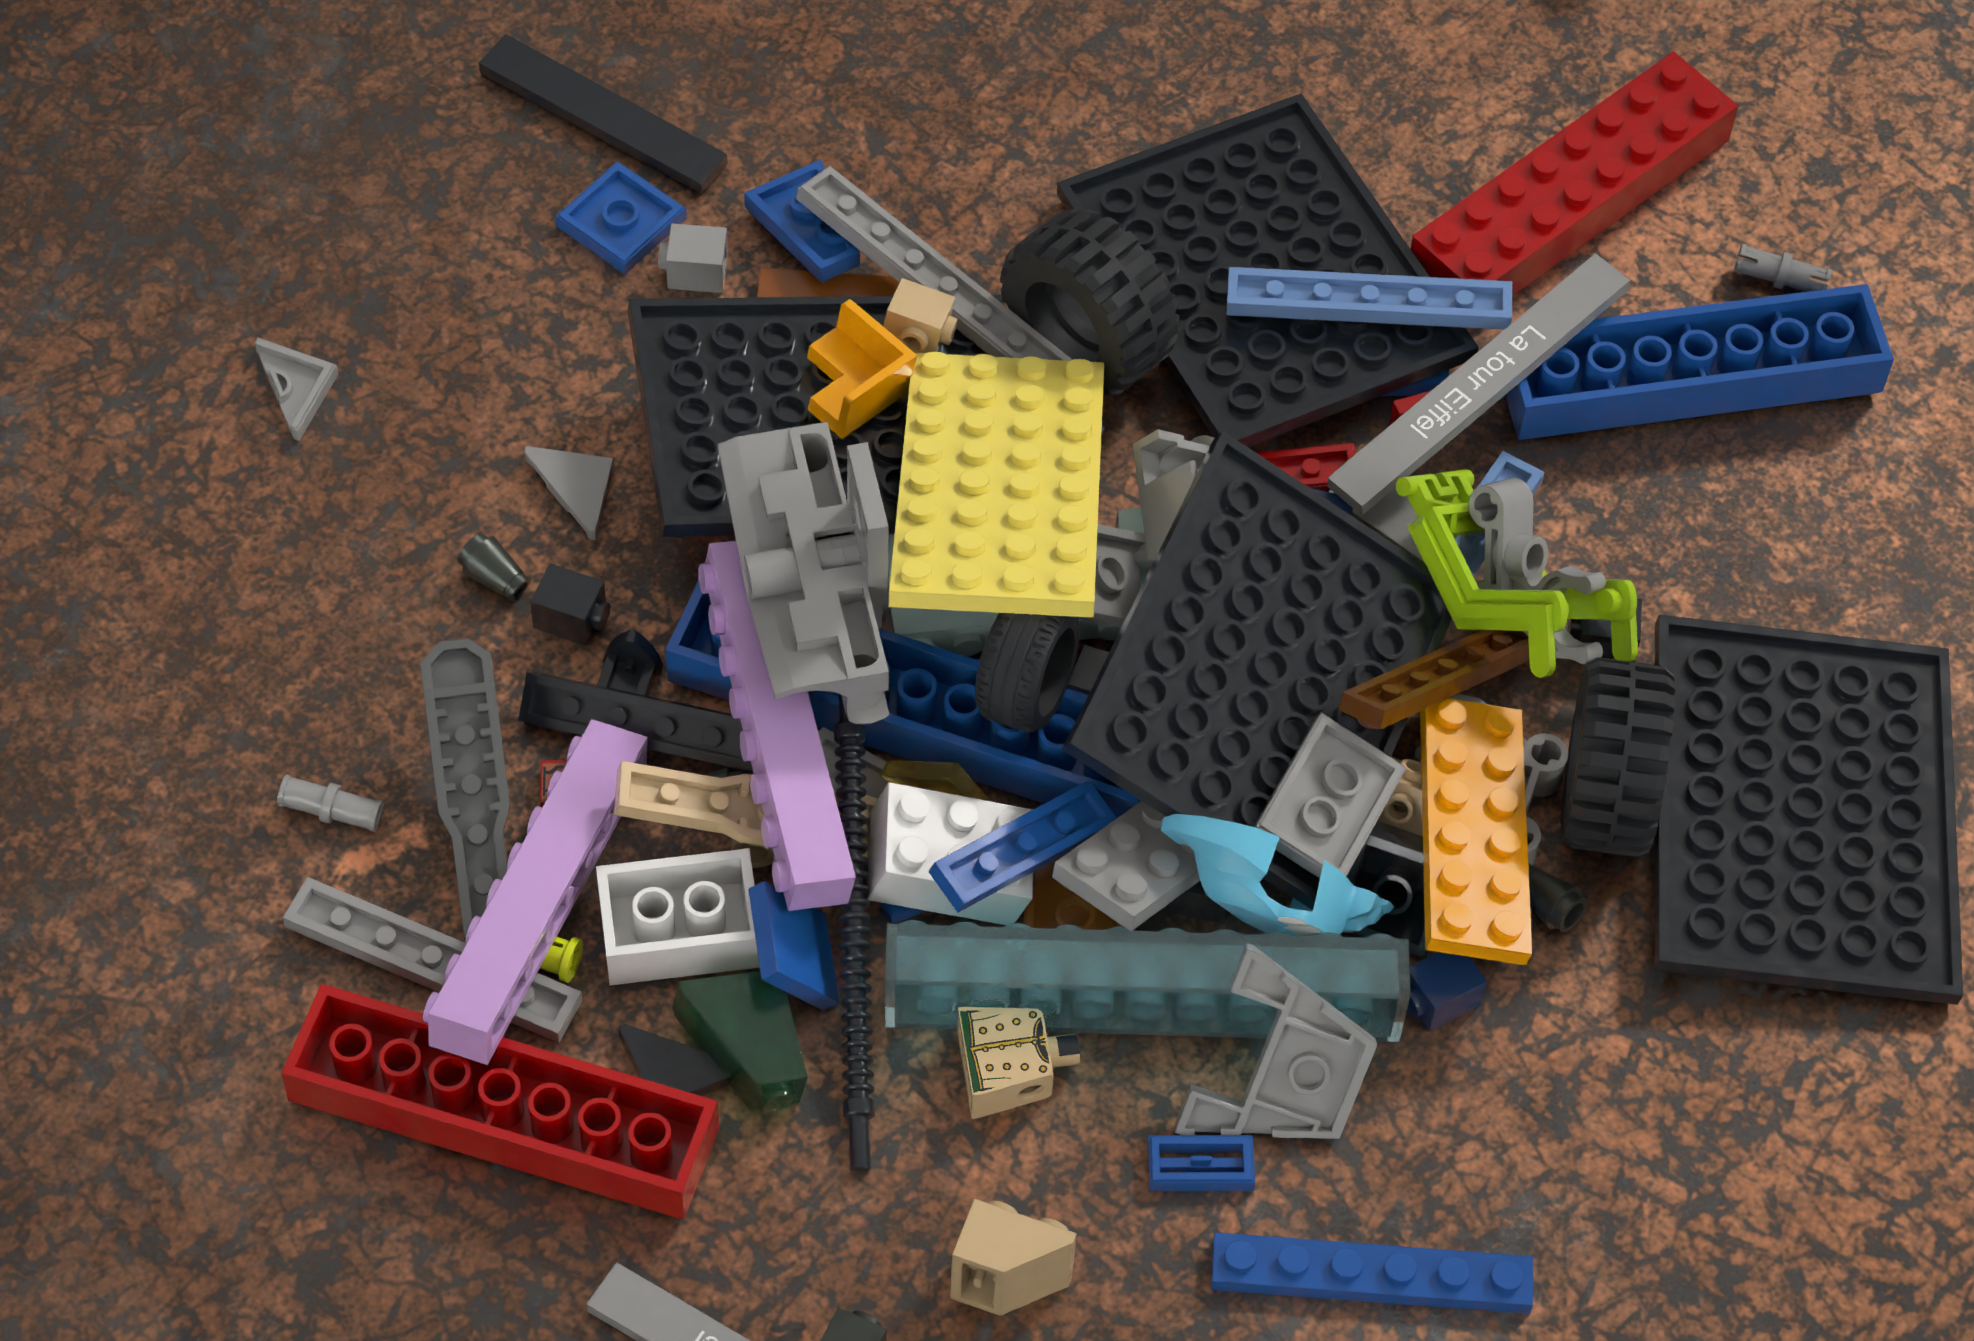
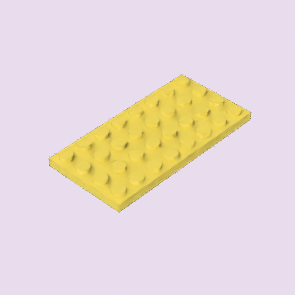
(999, 486)

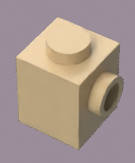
(921, 317)

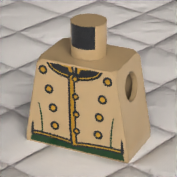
(1009, 1057)

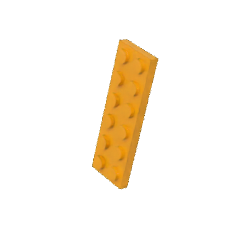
(1475, 832)

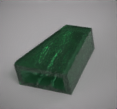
(747, 1034)

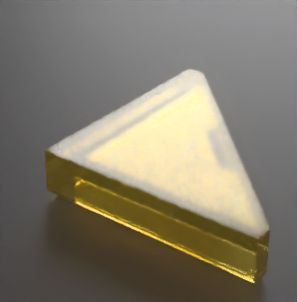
(933, 776)

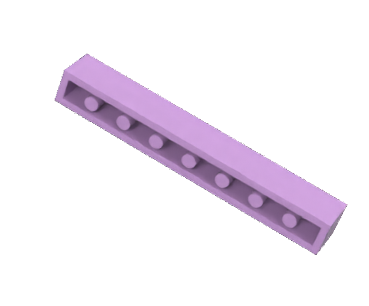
(783, 748)
(533, 897)

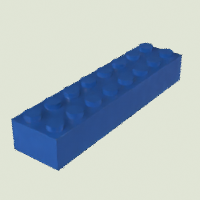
(1707, 362)

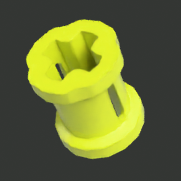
(564, 958)

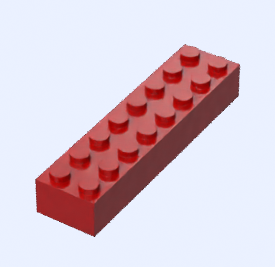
(1580, 179)
(518, 1111)

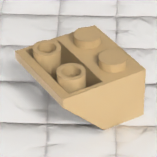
(1009, 1258)

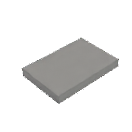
(1329, 797)

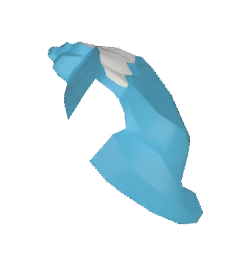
(1237, 857)

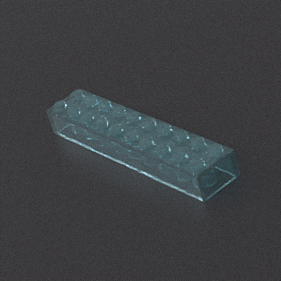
(1133, 978)

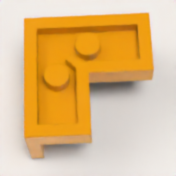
(867, 370)

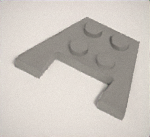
(1304, 1070)

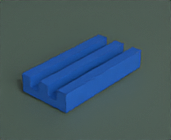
(1201, 1172)

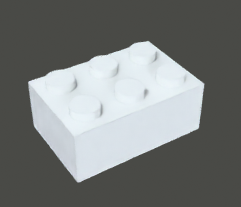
(920, 827)
(677, 916)

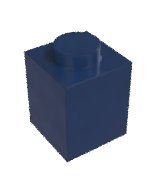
(1444, 988)

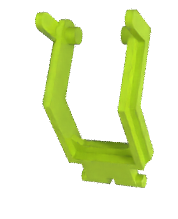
(1443, 514)

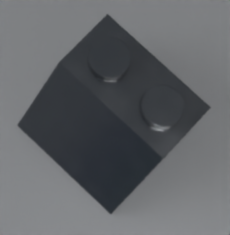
(1394, 871)

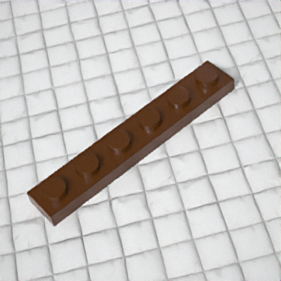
(1435, 677)

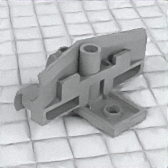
(811, 598)

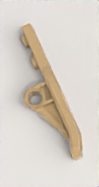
(701, 804)

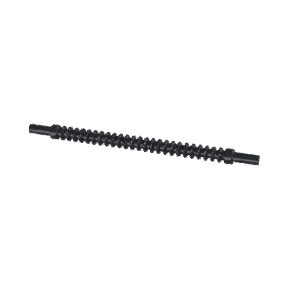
(858, 1106)

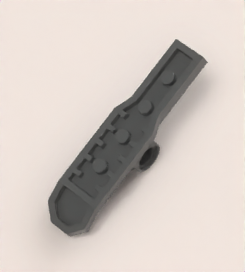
(468, 765)

